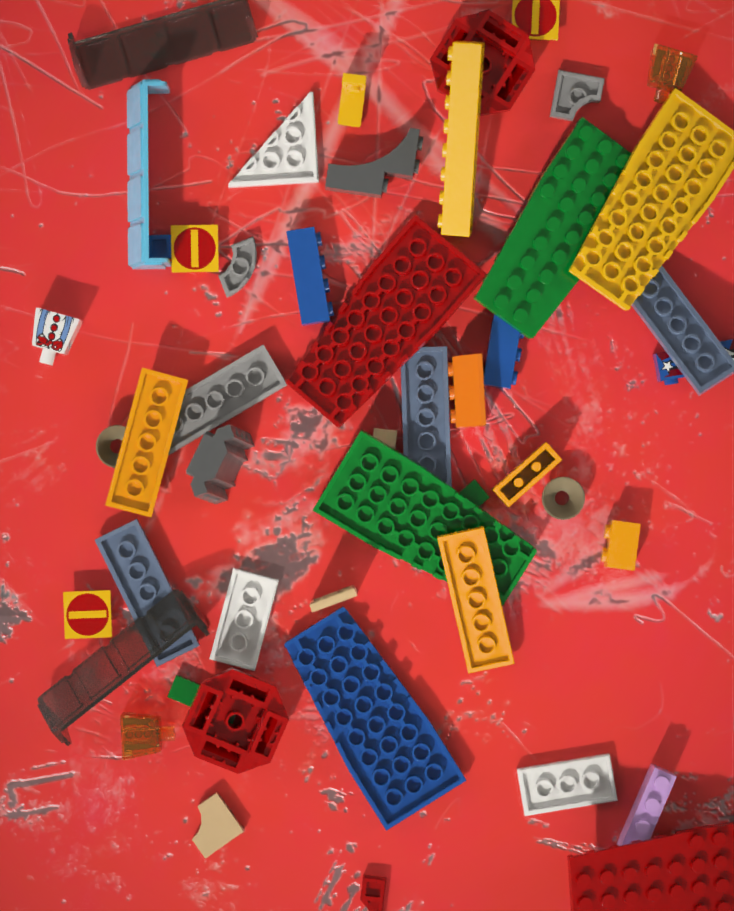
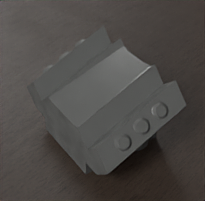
(218, 462)

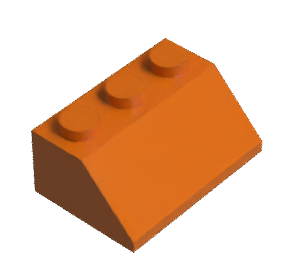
(467, 391)

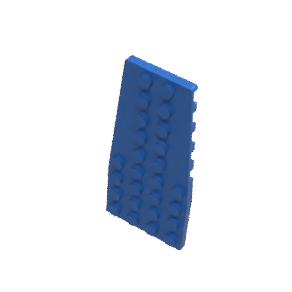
(373, 719)

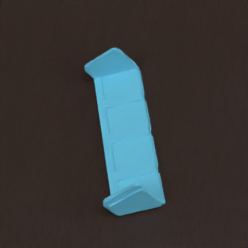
(138, 170)

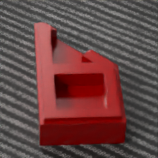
(373, 892)

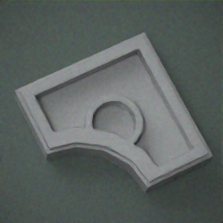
(573, 92)

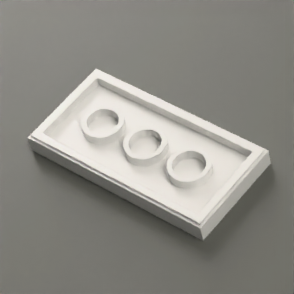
(244, 619)
(567, 784)

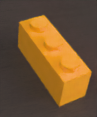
(526, 474)

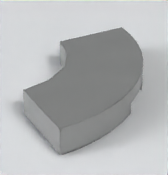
(241, 267)

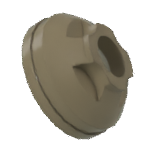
(104, 441)
(575, 501)

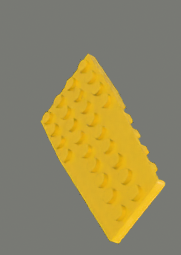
(656, 199)

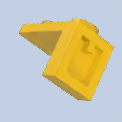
(352, 100)

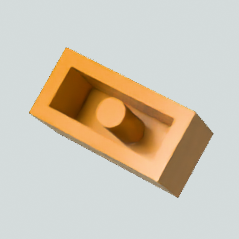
(621, 545)

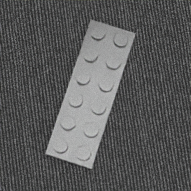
(226, 395)

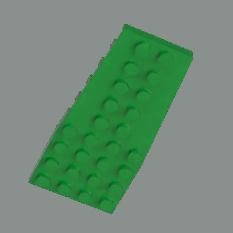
(534, 264)
(406, 507)

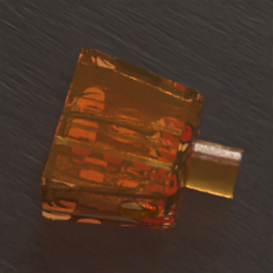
(668, 70)
(143, 734)

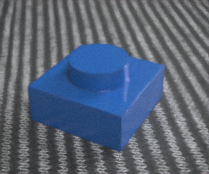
(160, 246)

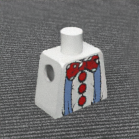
(54, 334)

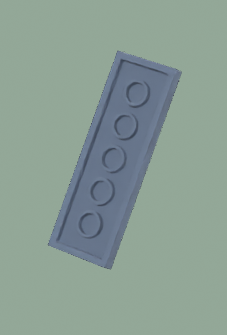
(683, 333)
(427, 411)
(140, 578)

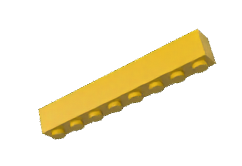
(462, 138)

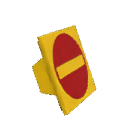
(537, 18)
(194, 248)
(87, 614)

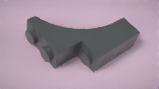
(369, 177)

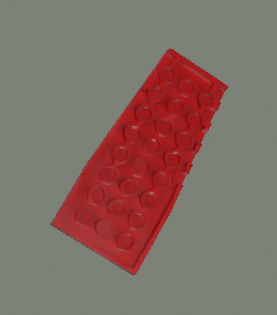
(385, 320)
(658, 874)

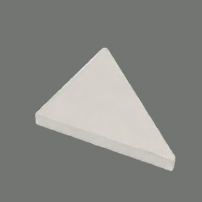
(287, 154)

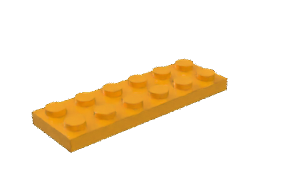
(146, 442)
(476, 599)

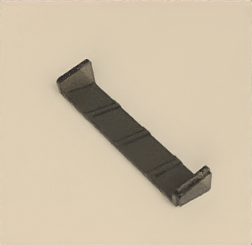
(162, 42)
(118, 661)

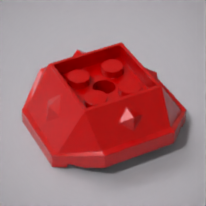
(505, 52)
(240, 745)

